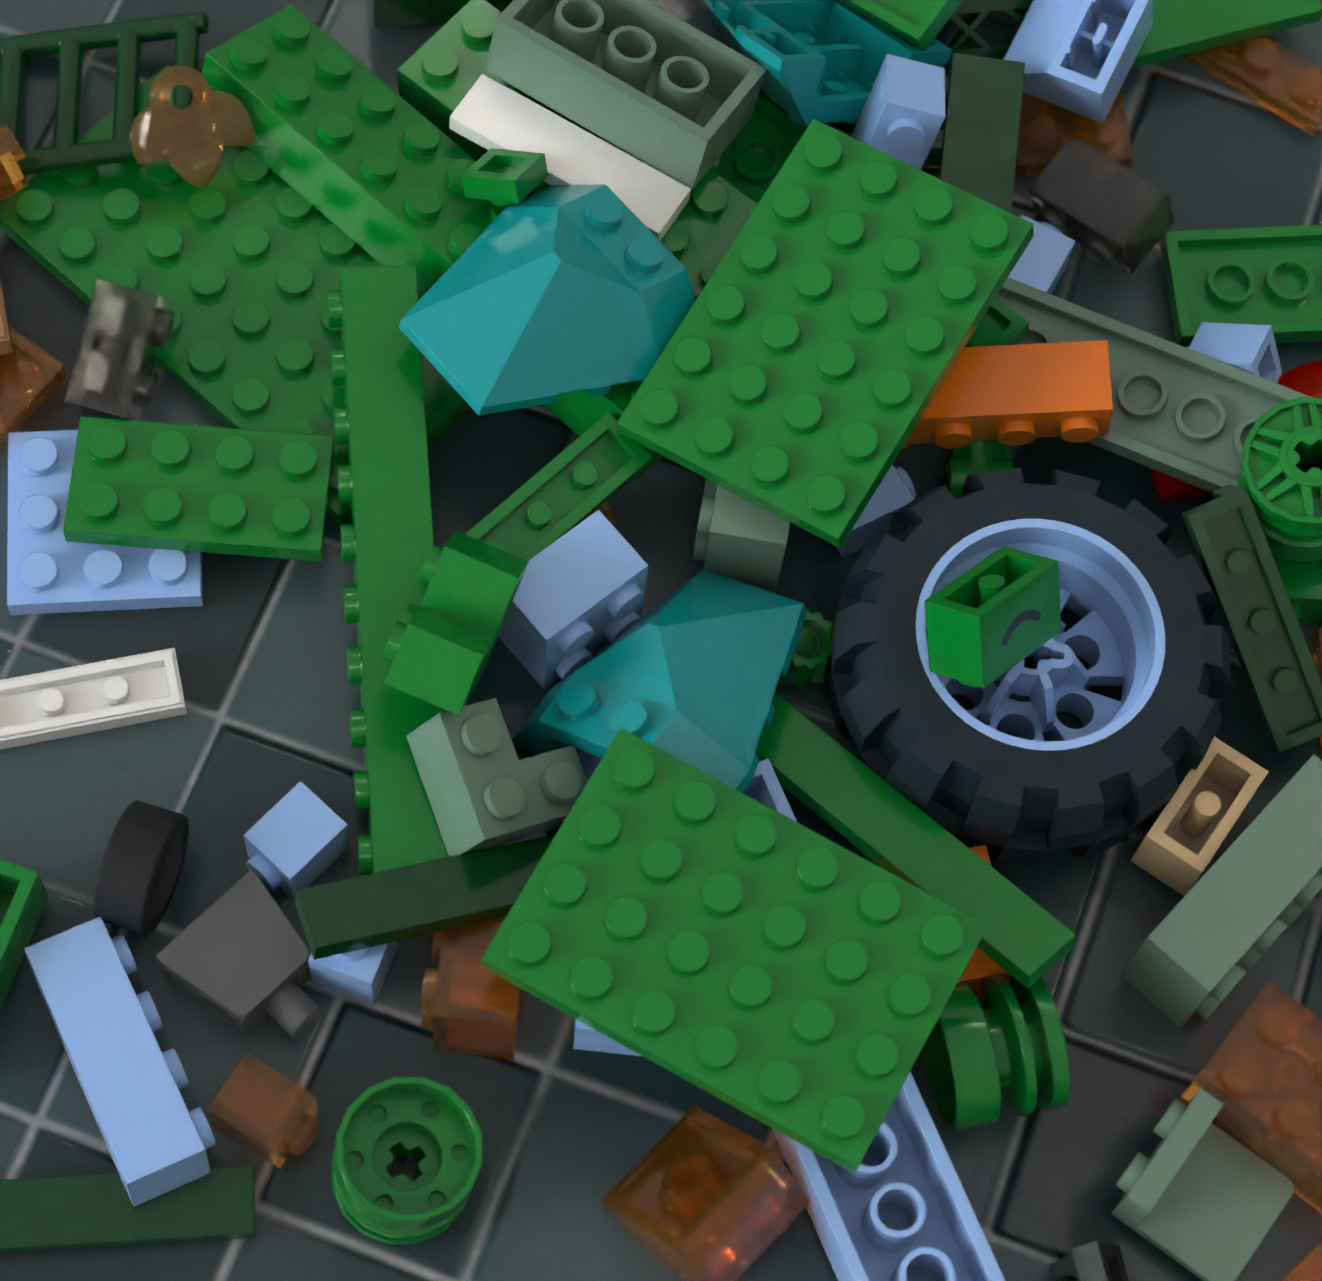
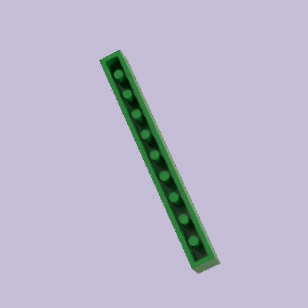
(388, 547)

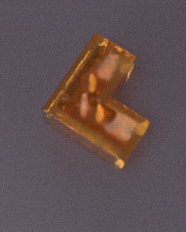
(466, 1003)

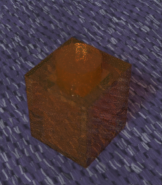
(265, 1112)

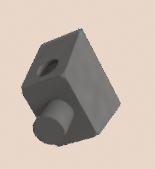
(244, 962)

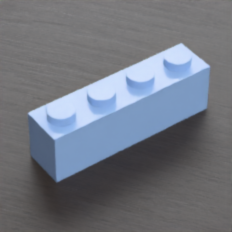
(119, 1061)

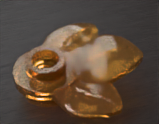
(190, 135)

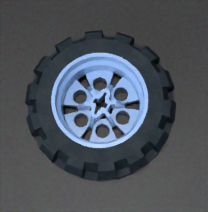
(1138, 630)

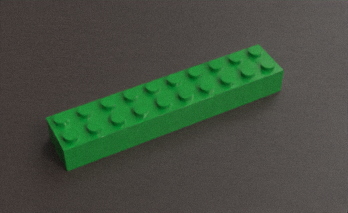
(367, 162)

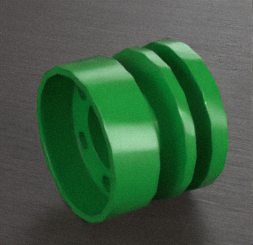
(1283, 495)
(1005, 1046)
(406, 1122)

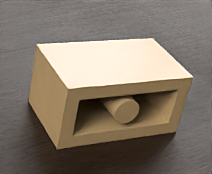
(1199, 817)

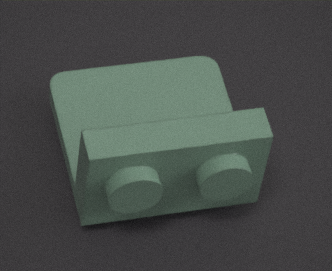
(1201, 1193)

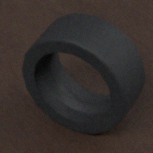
(141, 867)

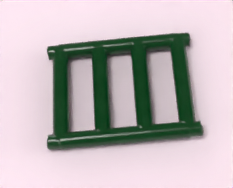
(70, 46)

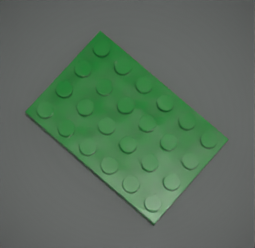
(826, 331)
(735, 948)

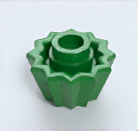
(812, 653)

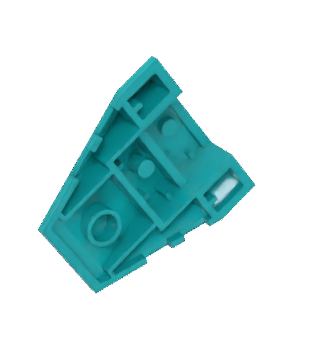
(815, 53)
(552, 302)
(683, 678)

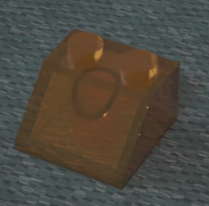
(707, 1199)

